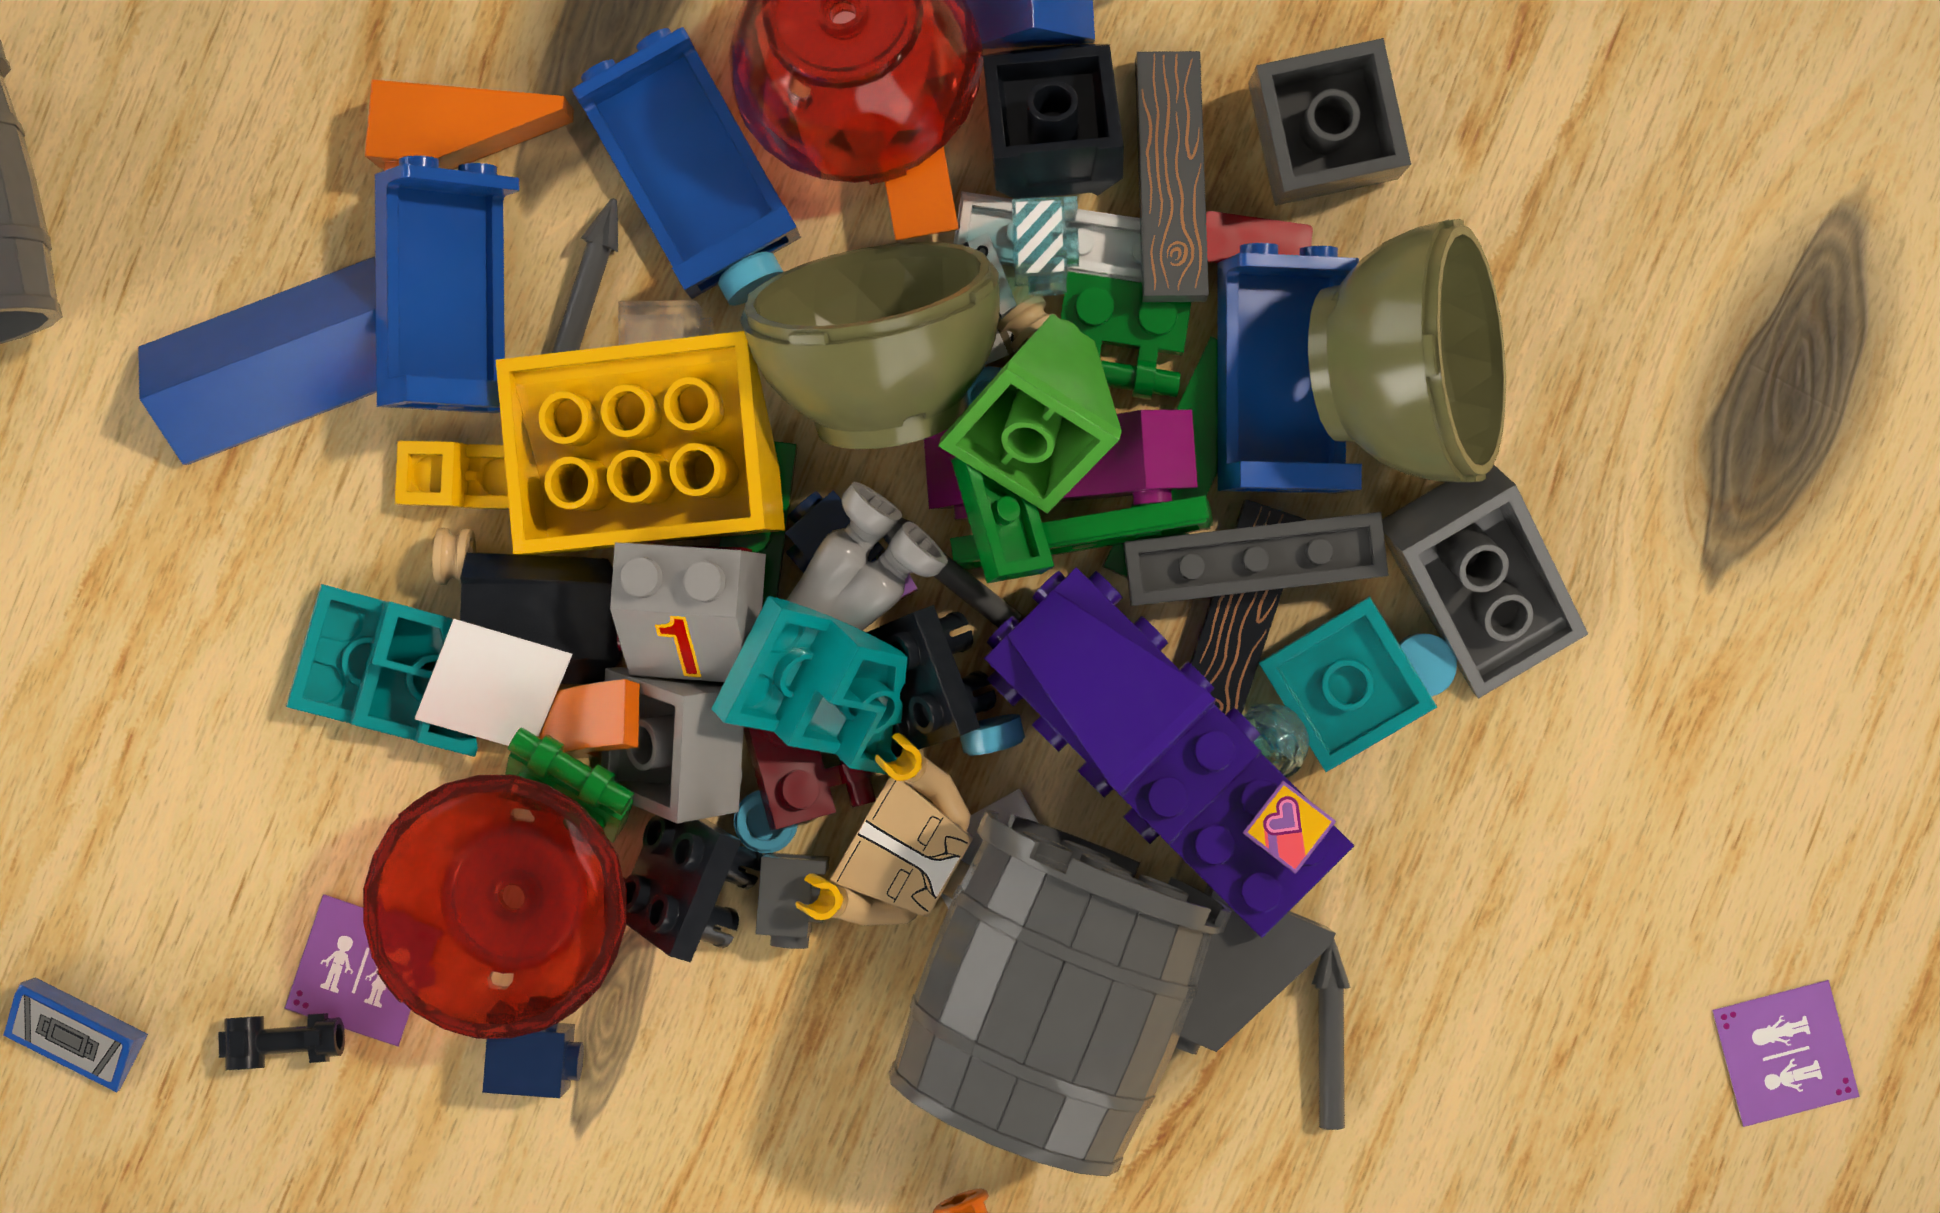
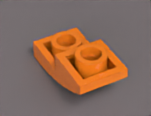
(922, 200)
(595, 718)

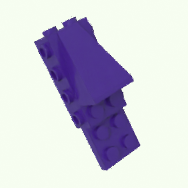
(1153, 740)

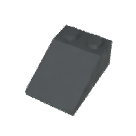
(1484, 578)

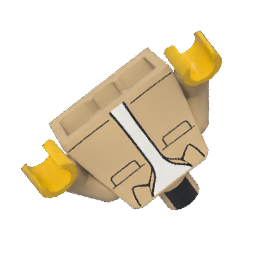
(903, 851)

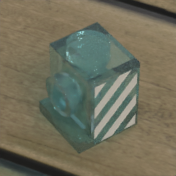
(1043, 243)

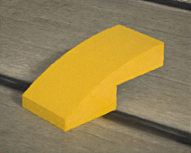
(451, 475)

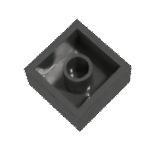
(1329, 121)

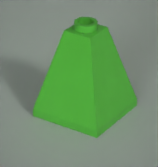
(1040, 417)

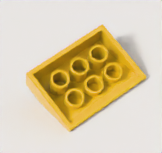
(637, 445)

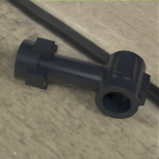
(248, 1042)

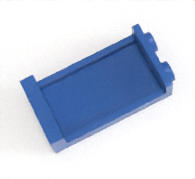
(684, 159)
(439, 285)
(1265, 395)

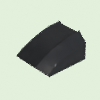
(1053, 120)
(547, 602)

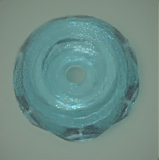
(1282, 736)

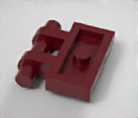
(796, 783)

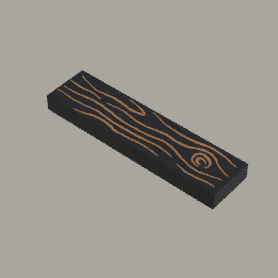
(1238, 626)

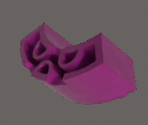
(1146, 462)

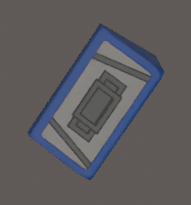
(73, 1033)

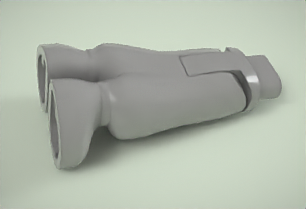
(842, 578)

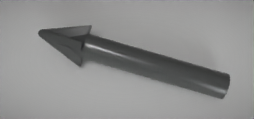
(600, 239)
(969, 588)
(1331, 981)

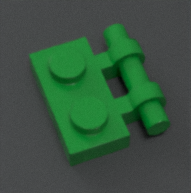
(1115, 315)
(593, 788)

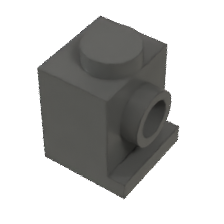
(779, 889)

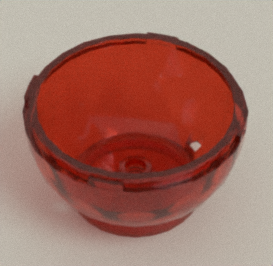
(880, 85)
(442, 918)

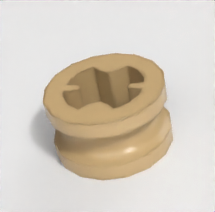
(1024, 320)
(450, 553)

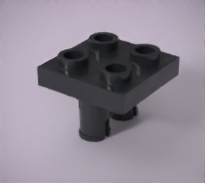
(934, 695)
(680, 881)

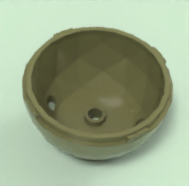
(877, 339)
(1414, 355)

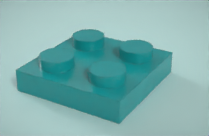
(1348, 683)

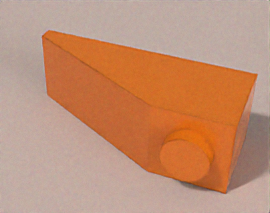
(454, 121)

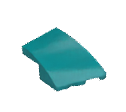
(371, 667)
(816, 685)

